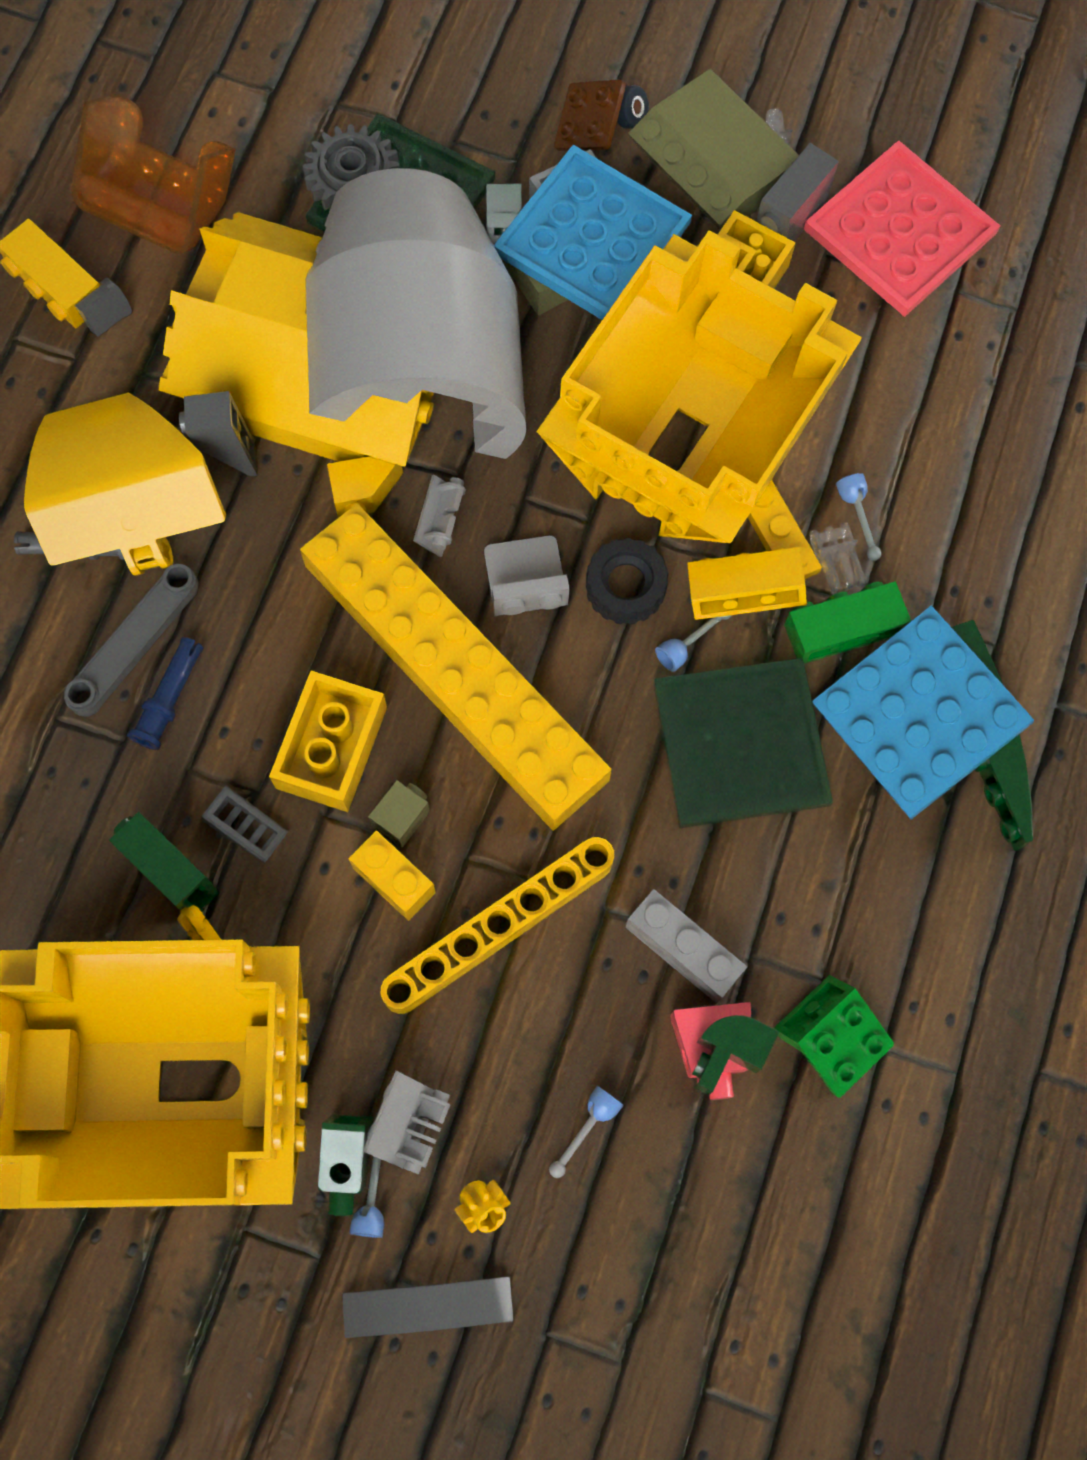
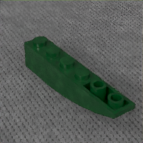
(1006, 770)

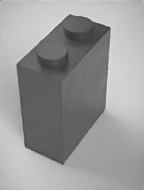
(798, 193)

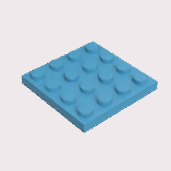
(589, 231)
(922, 712)

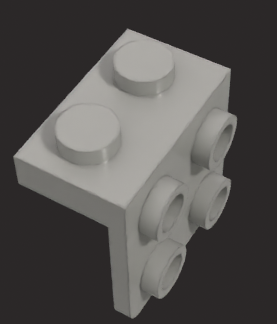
(526, 575)

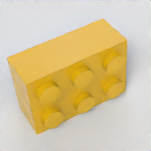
(328, 741)

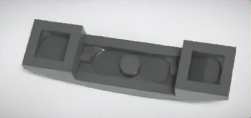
(427, 1307)

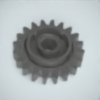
(331, 162)

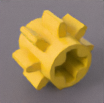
(482, 1206)

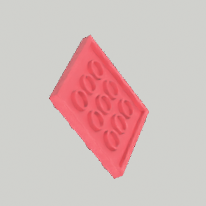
(901, 228)

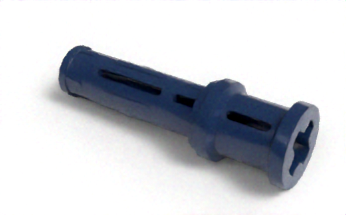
(159, 708)

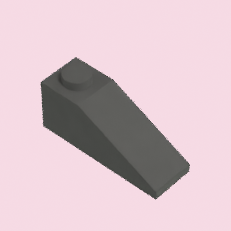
(219, 430)

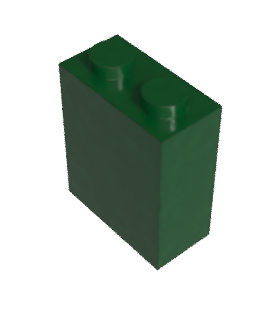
(162, 863)

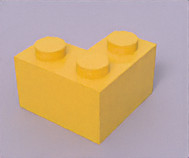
(762, 252)

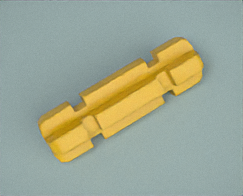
(192, 922)

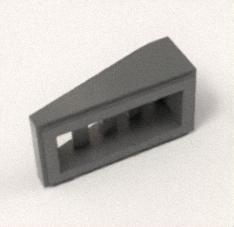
(229, 796)

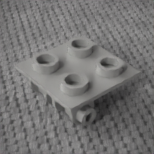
(402, 1122)

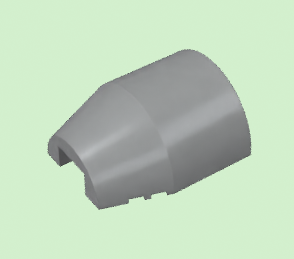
(414, 303)

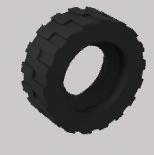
(626, 553)

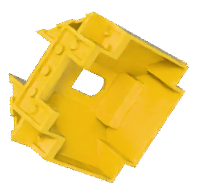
(248, 336)
(716, 348)
(85, 1074)

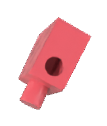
(688, 1028)

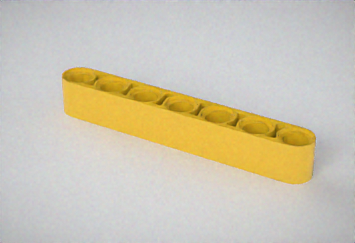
(489, 942)

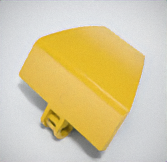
(115, 481)

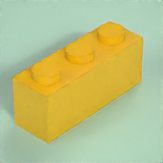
(46, 271)
(747, 583)

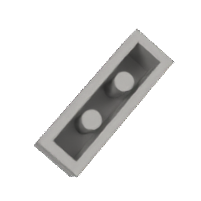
(685, 946)

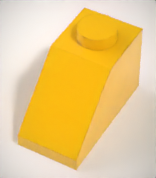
(362, 482)

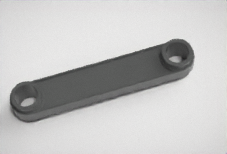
(131, 640)

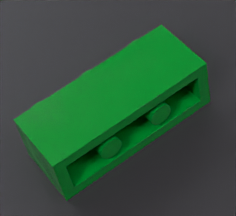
(846, 621)

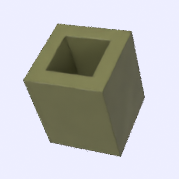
(400, 812)

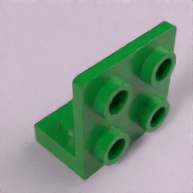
(836, 1034)

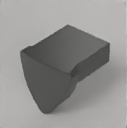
(104, 307)

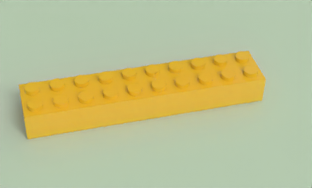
(456, 666)

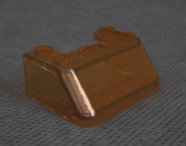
(142, 186)

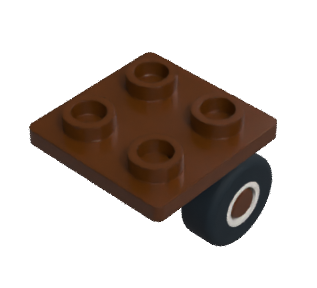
(594, 110)

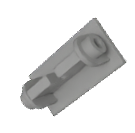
(437, 514)

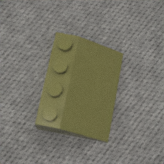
(713, 148)

